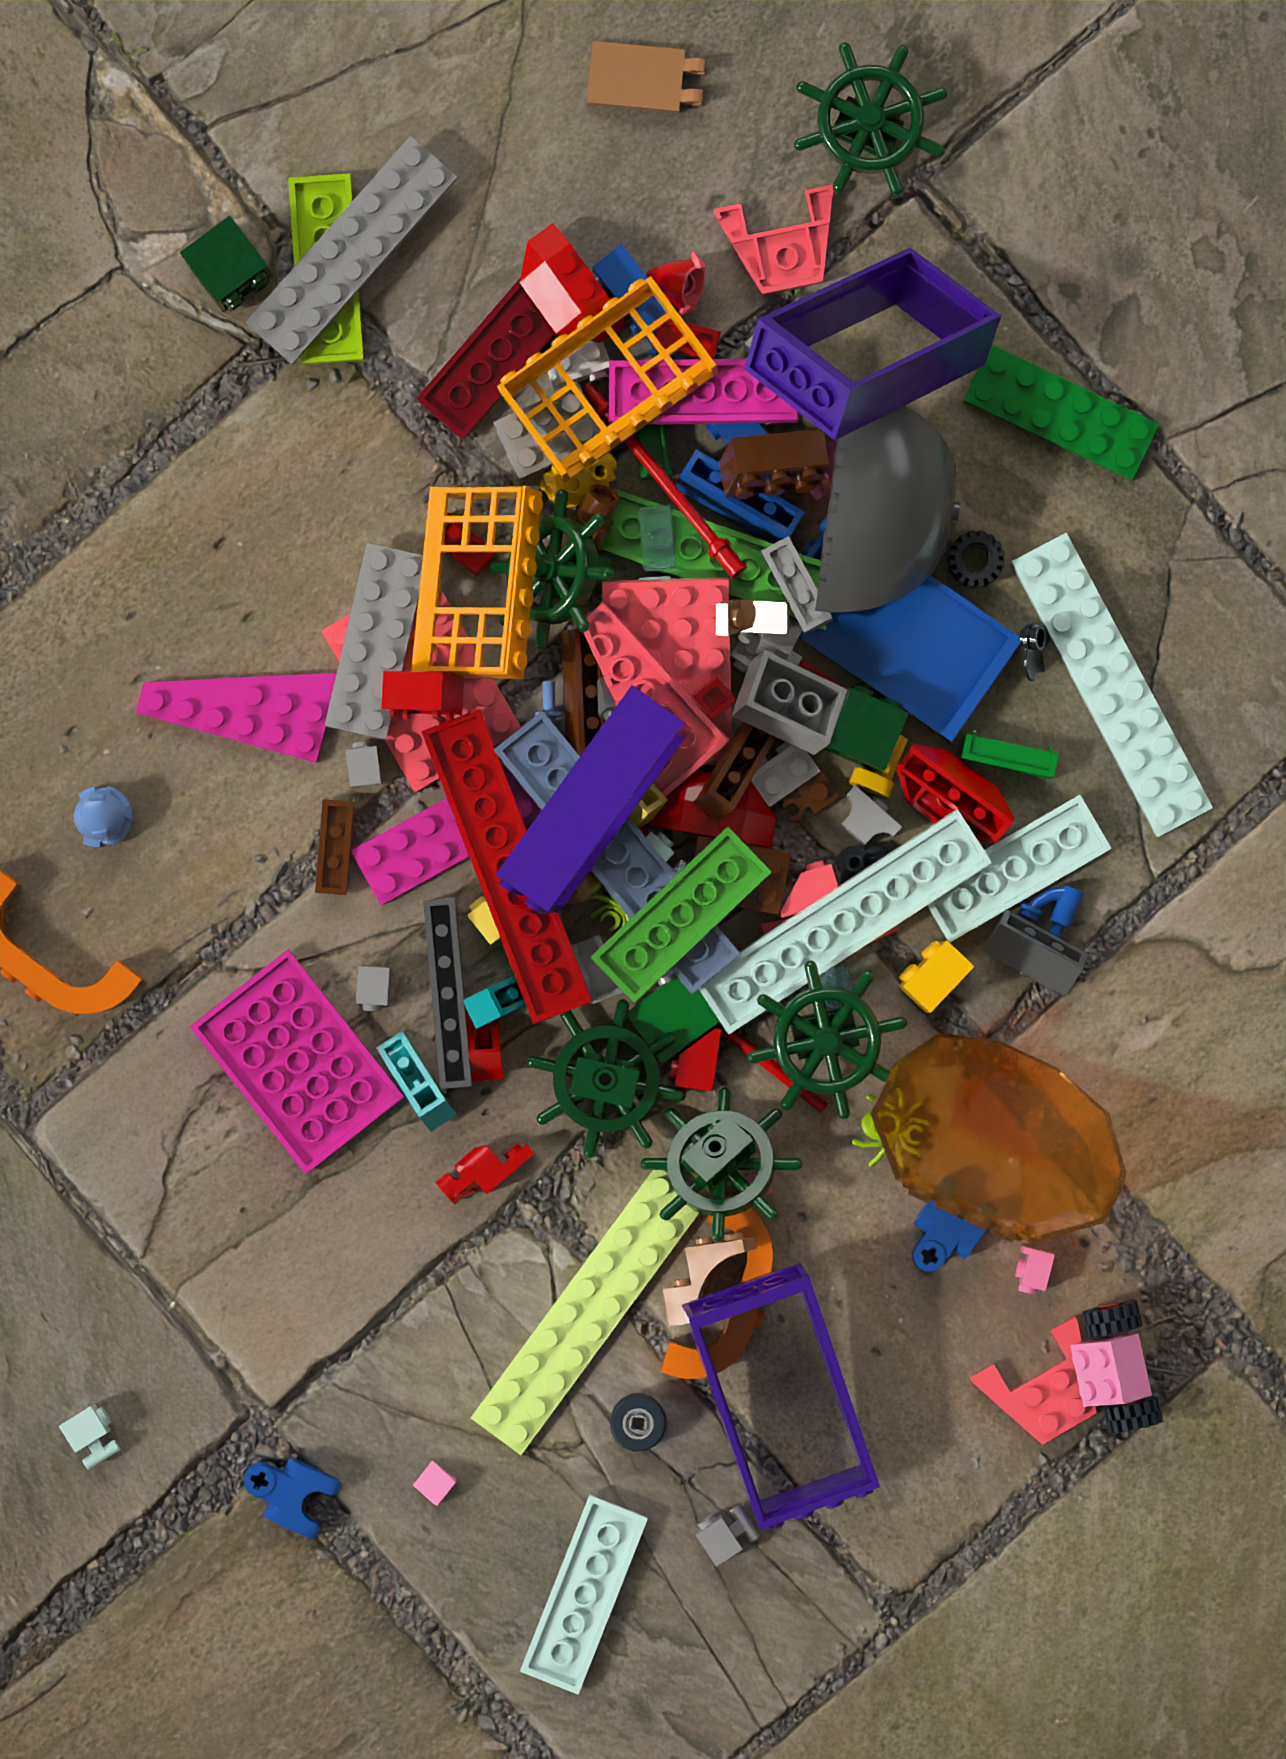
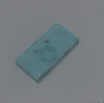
(657, 538)

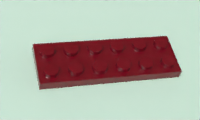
(501, 343)

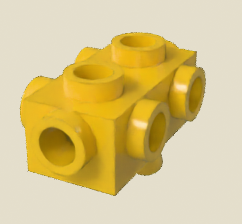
(581, 482)

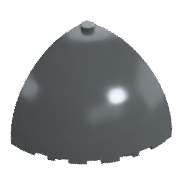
(886, 512)

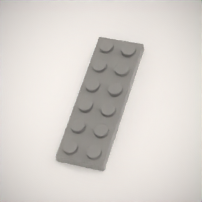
(375, 639)

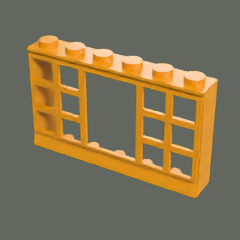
(634, 419)
(520, 580)

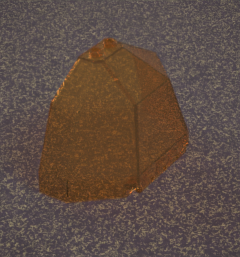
(998, 1139)

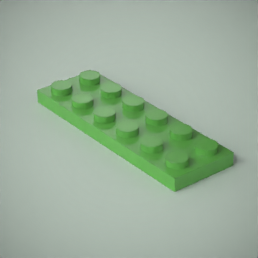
(681, 915)

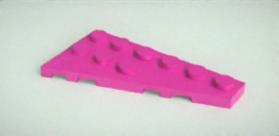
(264, 711)

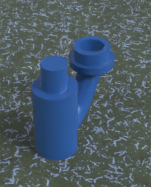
(1067, 904)

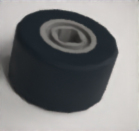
(638, 1412)

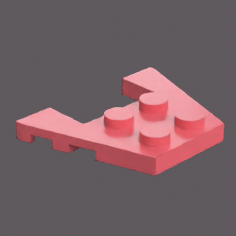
(783, 256)
(1048, 1401)

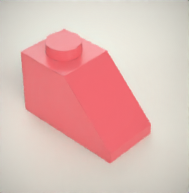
(809, 887)

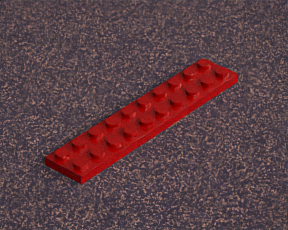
(490, 832)

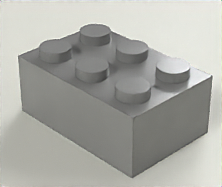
(524, 452)
(789, 702)

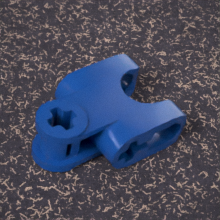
(945, 1235)
(286, 1493)

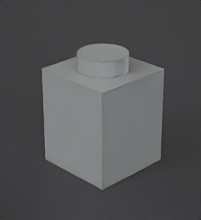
(363, 765)
(373, 987)

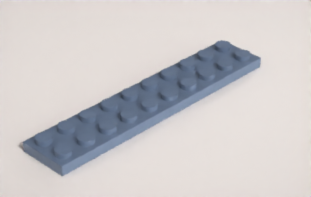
(630, 864)

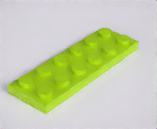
(313, 209)

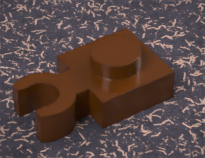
(814, 794)

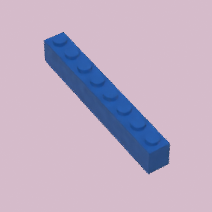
(616, 274)

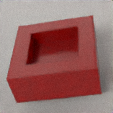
(714, 697)

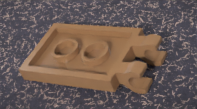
(641, 77)

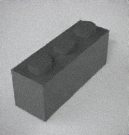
(1035, 953)

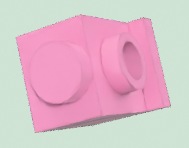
(1034, 1270)

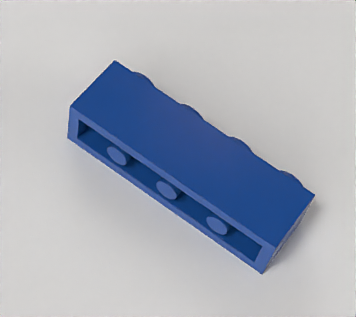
(760, 514)

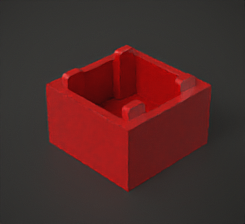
(422, 694)

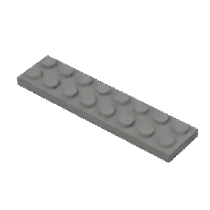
(351, 250)

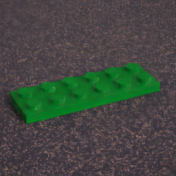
(1061, 413)

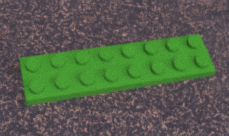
(692, 552)

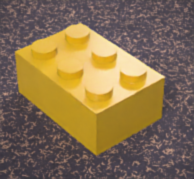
(935, 975)

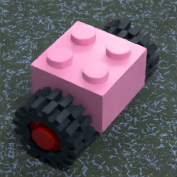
(1114, 1369)

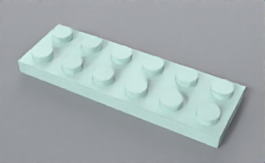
(1022, 867)
(583, 1594)

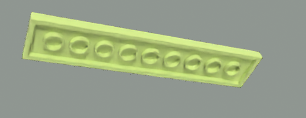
(584, 1315)

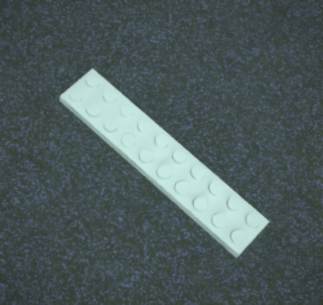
(1111, 685)
(846, 919)

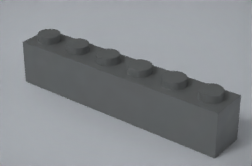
(447, 992)

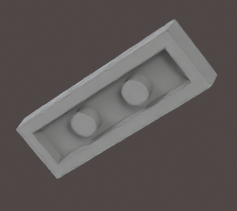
(795, 584)

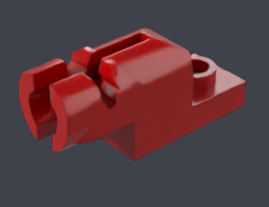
(483, 1169)

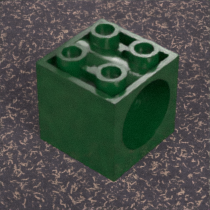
(227, 264)
(867, 729)

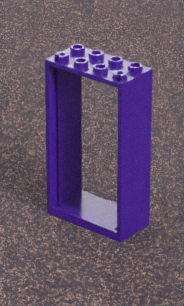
(830, 399)
(592, 802)
(827, 1491)

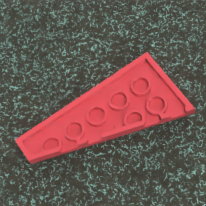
(627, 663)

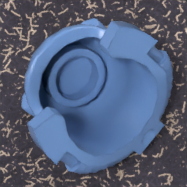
(103, 816)

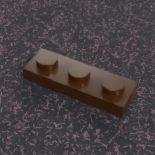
(334, 847)

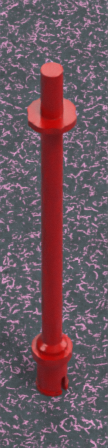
(718, 547)

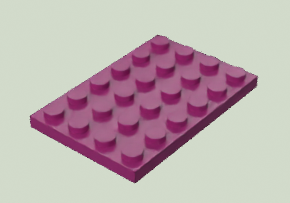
(297, 1061)

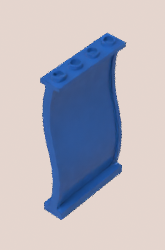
(921, 650)

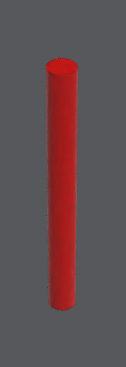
(776, 1070)

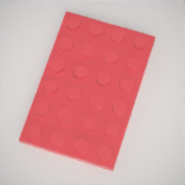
(679, 629)
(404, 735)

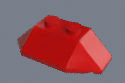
(561, 283)
(940, 783)
(749, 820)

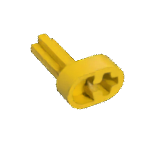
(880, 782)

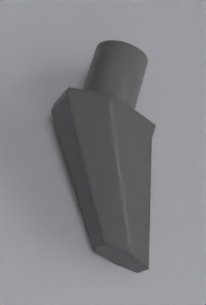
(605, 700)

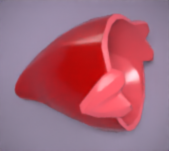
(678, 276)

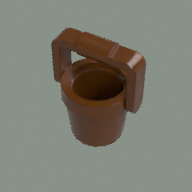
(597, 500)

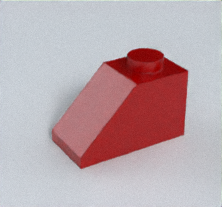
(485, 1051)
(697, 1063)

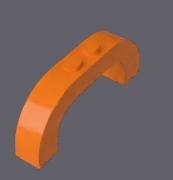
(44, 984)
(684, 1360)

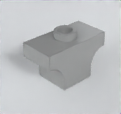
(868, 817)

